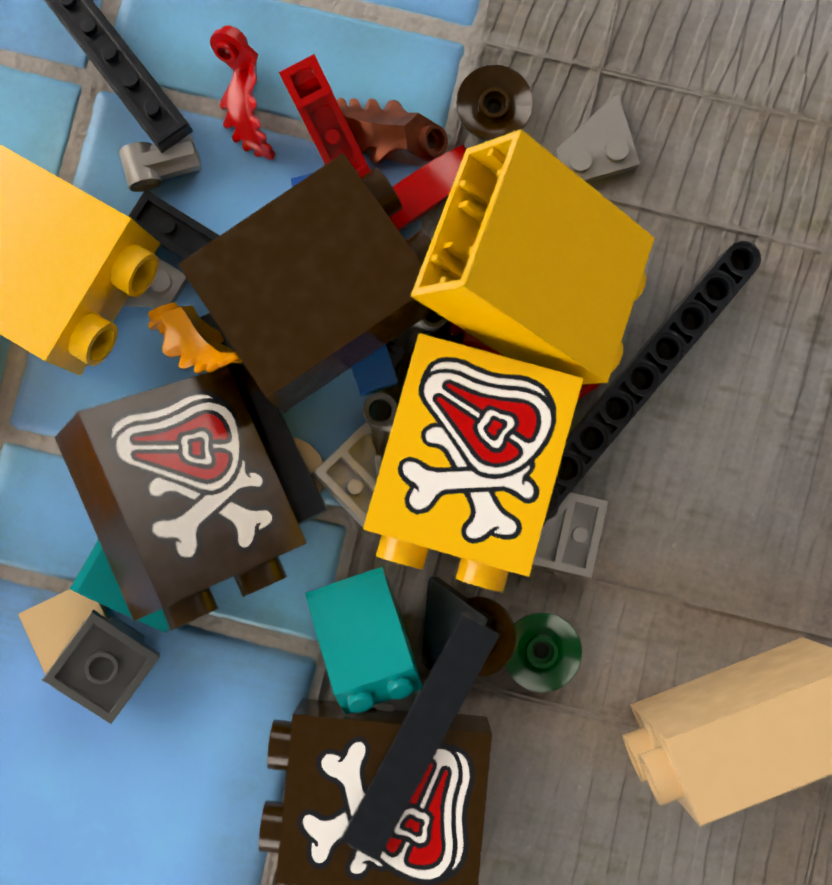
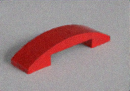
(322, 113)
(426, 187)

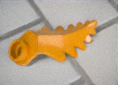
(190, 338)

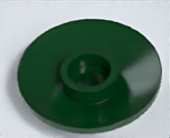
(560, 661)

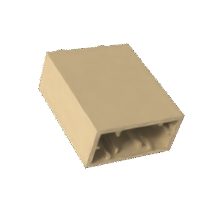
(738, 732)

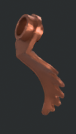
(393, 130)

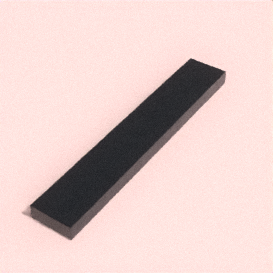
(122, 71)
(278, 442)
(419, 737)

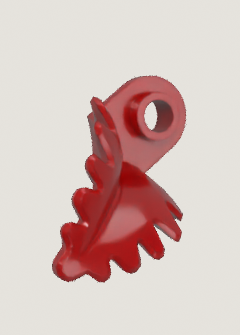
(232, 48)

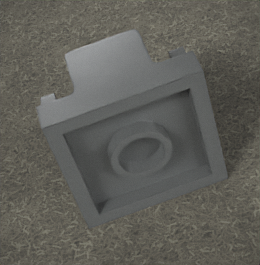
(102, 665)

